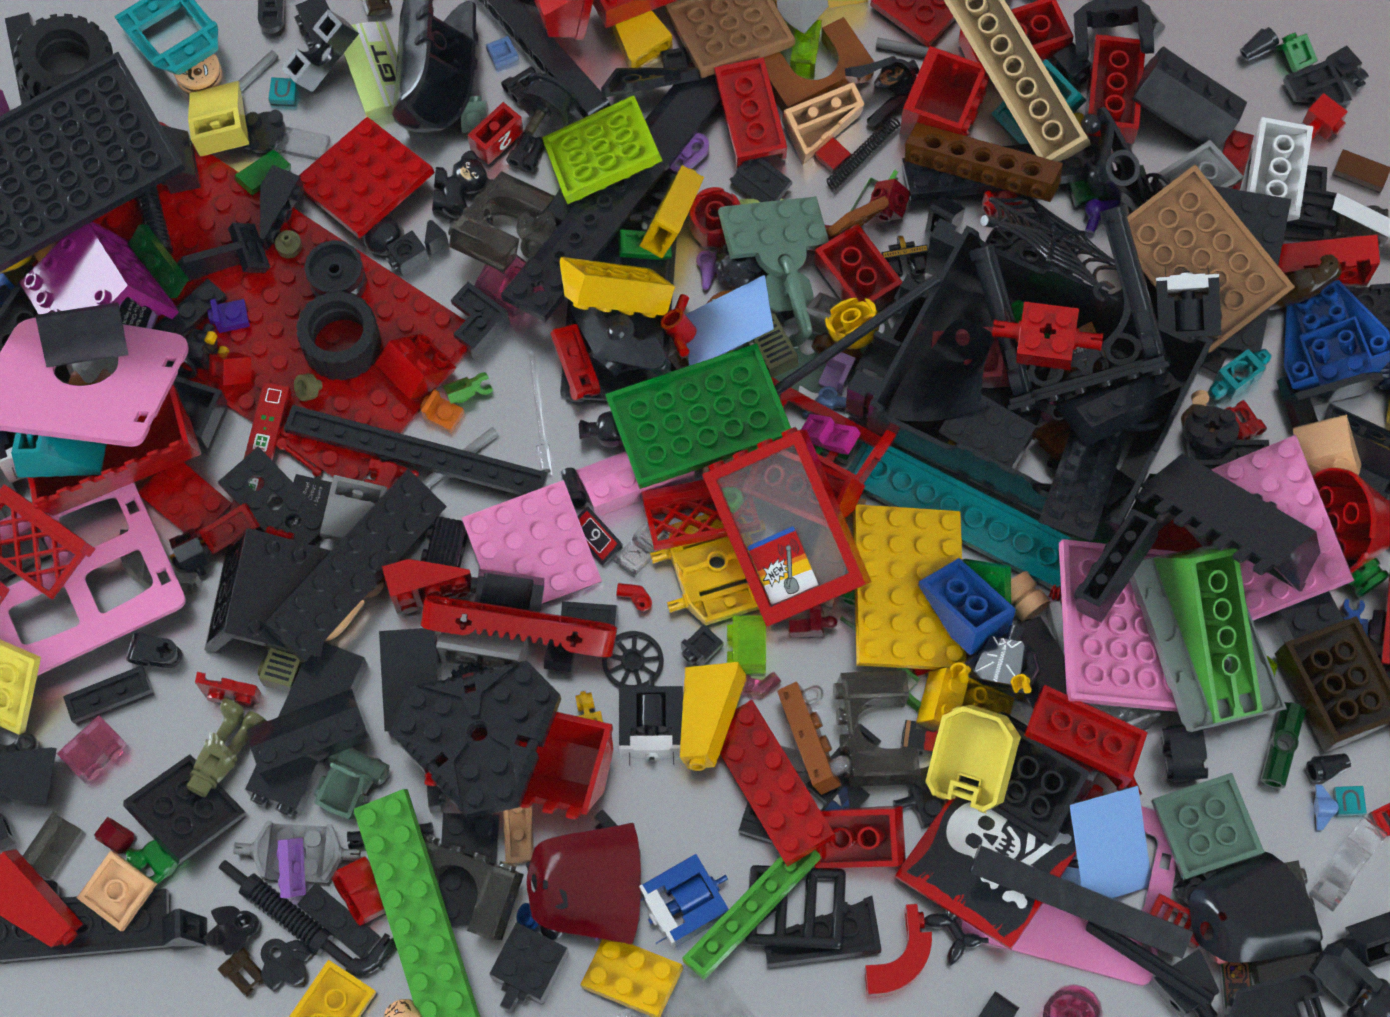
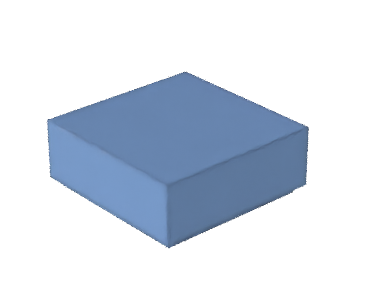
(502, 52)

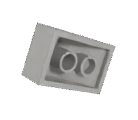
(1209, 161)

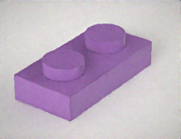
(291, 867)

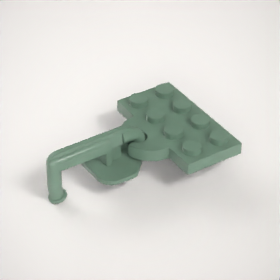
(778, 239)

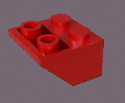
(414, 364)

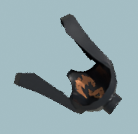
(894, 75)

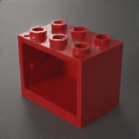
(945, 93)

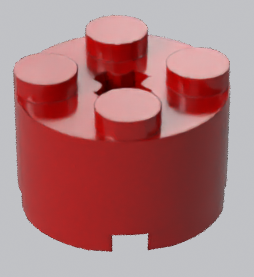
(704, 216)

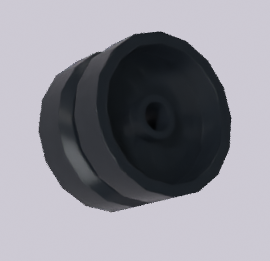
(335, 268)

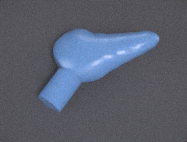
(829, 398)

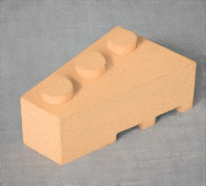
(821, 119)

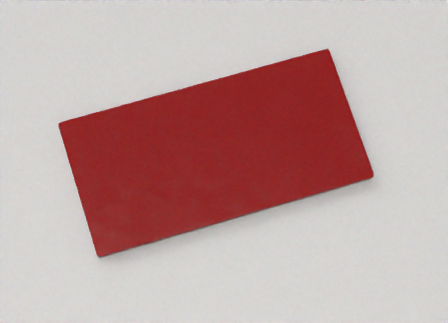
(274, 301)

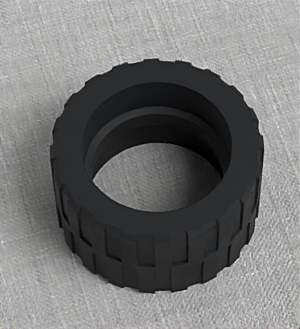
(331, 308)

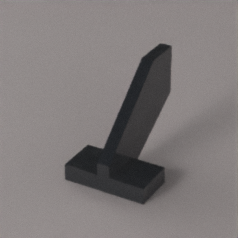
(244, 250)
(1300, 403)

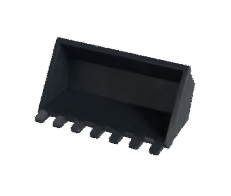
(1234, 520)

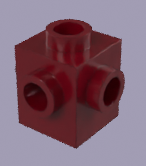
(896, 195)

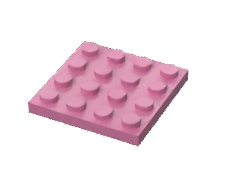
(535, 538)

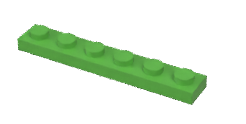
(746, 914)

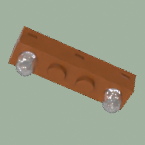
(811, 743)

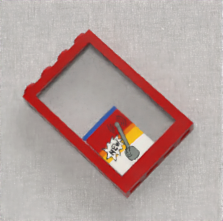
(786, 526)

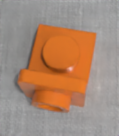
(440, 412)

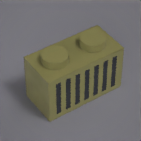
(776, 349)
(279, 670)

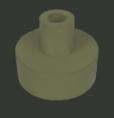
(288, 244)
(307, 386)

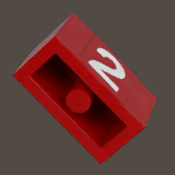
(495, 133)

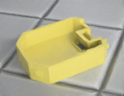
(975, 746)

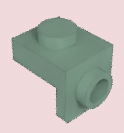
(473, 114)

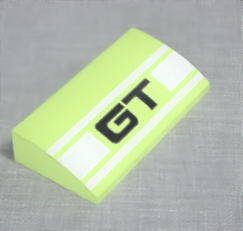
(373, 68)

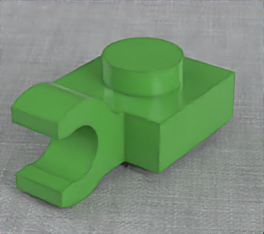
(464, 388)

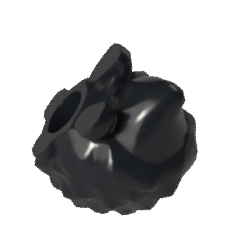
(735, 272)

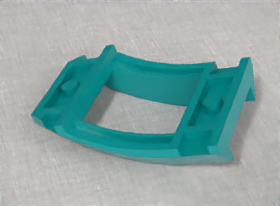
(185, 53)

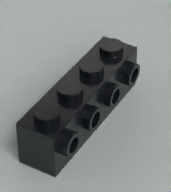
(1116, 565)

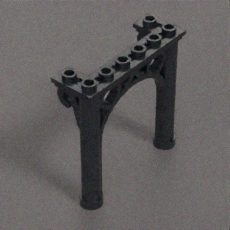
(1136, 303)

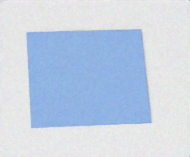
(730, 321)
(1111, 843)

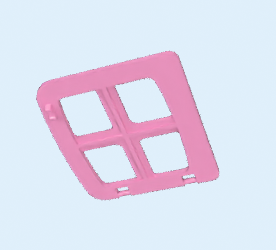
(96, 627)

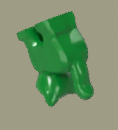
(156, 857)

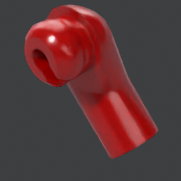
(637, 594)

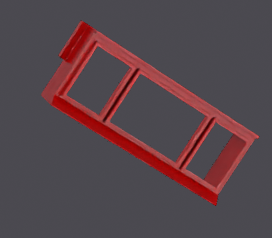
(879, 443)

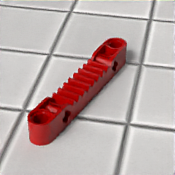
(445, 616)

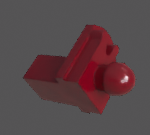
(814, 626)
(114, 835)

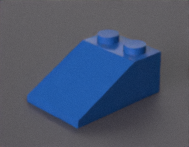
(967, 605)

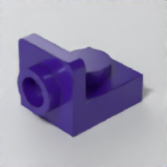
(228, 315)

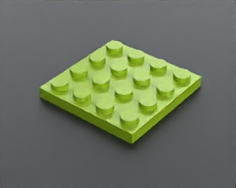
(601, 149)

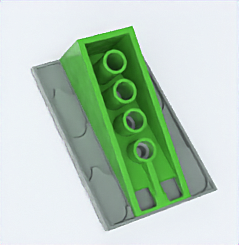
(1206, 637)

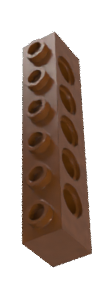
(983, 162)

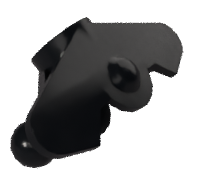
(1099, 172)
(618, 345)

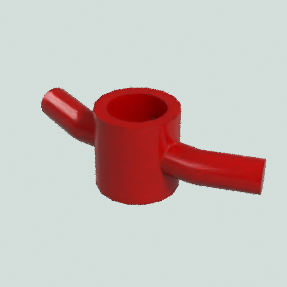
(679, 326)

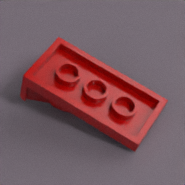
(750, 110)
(1087, 735)

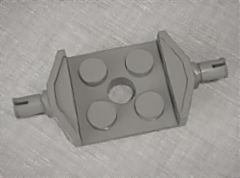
(321, 847)

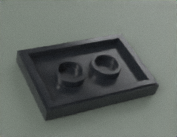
(82, 334)

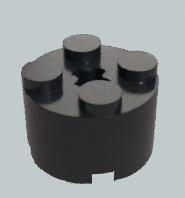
(1185, 753)

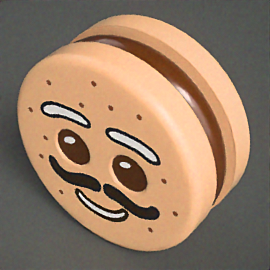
(201, 76)

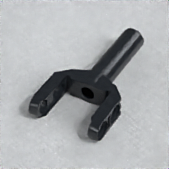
(1112, 14)

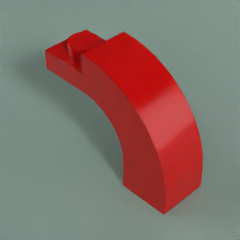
(893, 977)

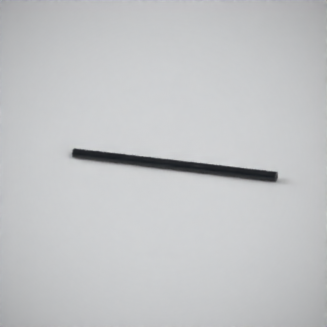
(857, 334)

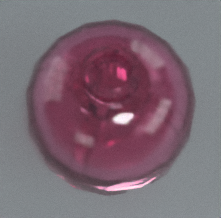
(1073, 1002)

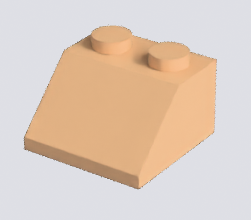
(1329, 445)

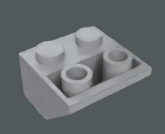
(347, 505)

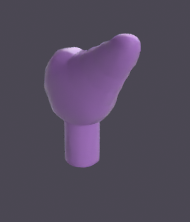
(705, 261)

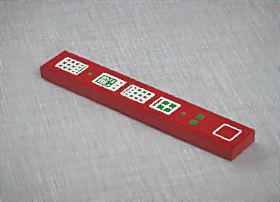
(266, 425)

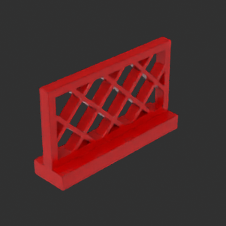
(671, 501)
(50, 527)

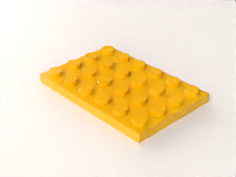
(891, 612)

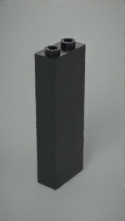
(316, 680)

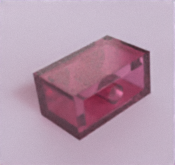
(92, 749)

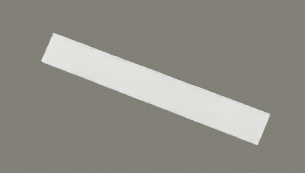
(1362, 214)

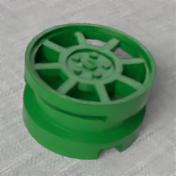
(1368, 577)

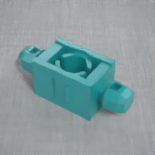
(1224, 380)

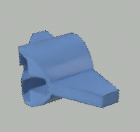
(1324, 807)

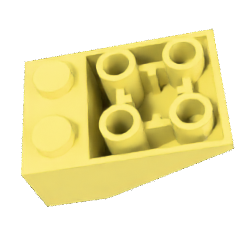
(217, 119)

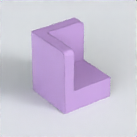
(838, 372)

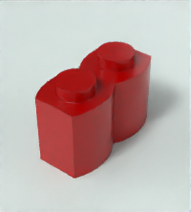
(359, 890)

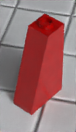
(32, 903)

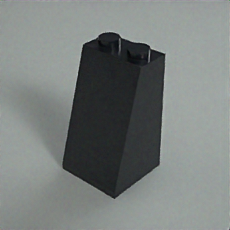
(407, 660)
(1050, 660)

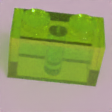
(806, 50)
(748, 644)

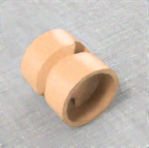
(1026, 599)

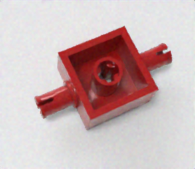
(1051, 319)

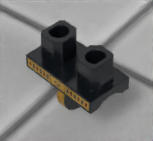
(906, 254)

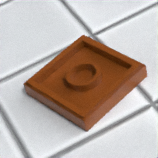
(858, 216)

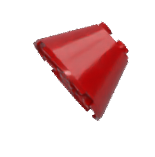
(1356, 513)

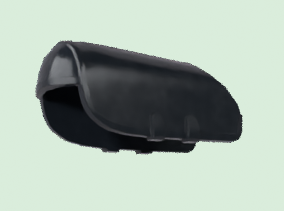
(434, 65)

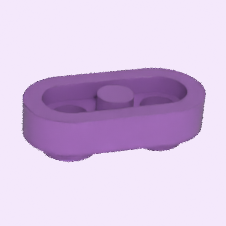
(689, 157)

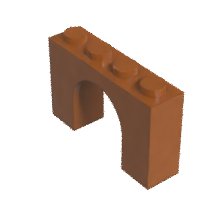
(846, 51)

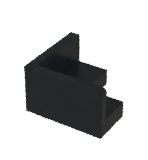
(484, 321)

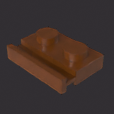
(1053, 437)

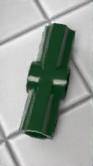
(1279, 760)

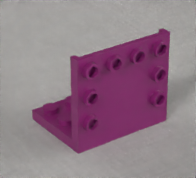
(93, 270)

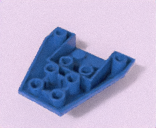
(1332, 339)

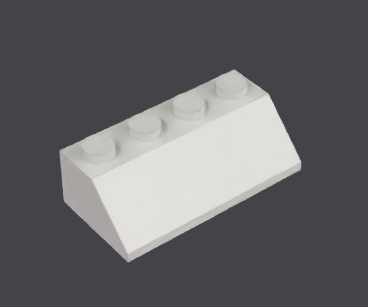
(1280, 161)

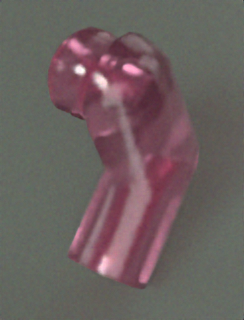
(761, 687)

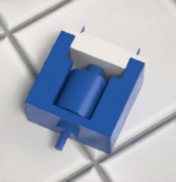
(693, 896)

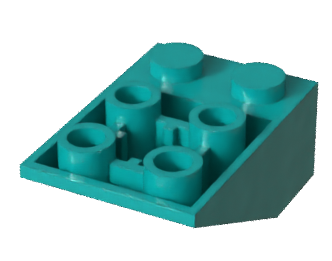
(55, 456)

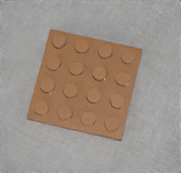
(728, 31)

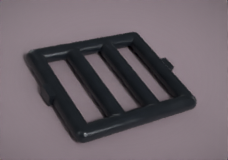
(808, 939)

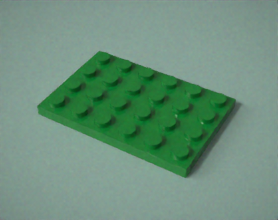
(697, 415)

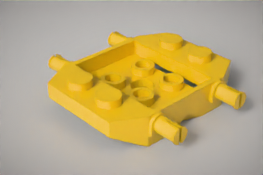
(697, 575)

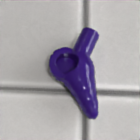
(1093, 210)

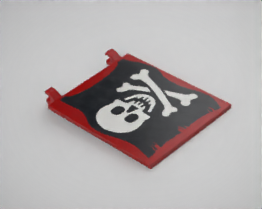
(945, 853)

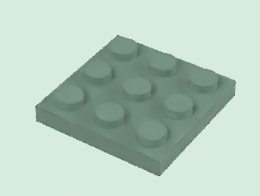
(1207, 826)

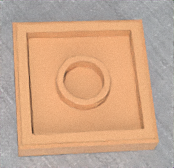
(117, 890)

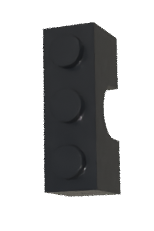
(313, 65)

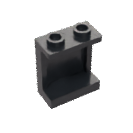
(508, 590)

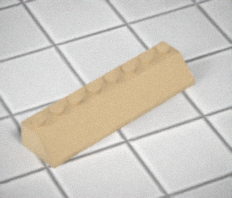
(1020, 77)

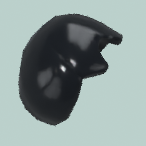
(382, 235)

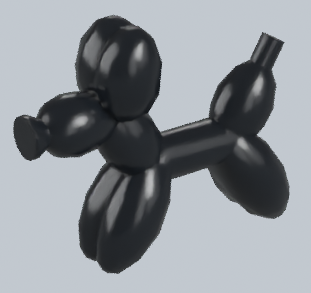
(961, 940)

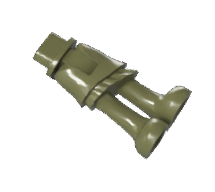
(215, 757)

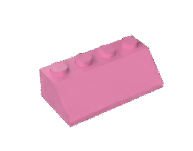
(613, 486)

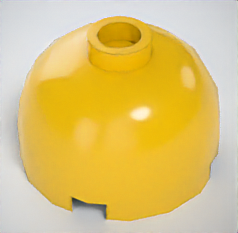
(847, 317)

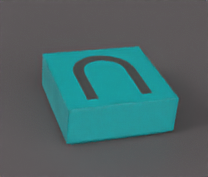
(282, 91)
(1350, 800)

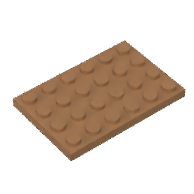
(1195, 228)

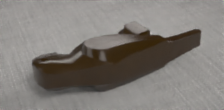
(1310, 281)

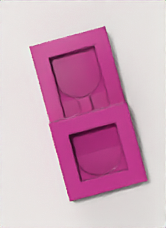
(829, 435)

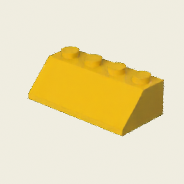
(615, 287)

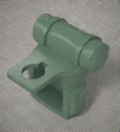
(349, 781)

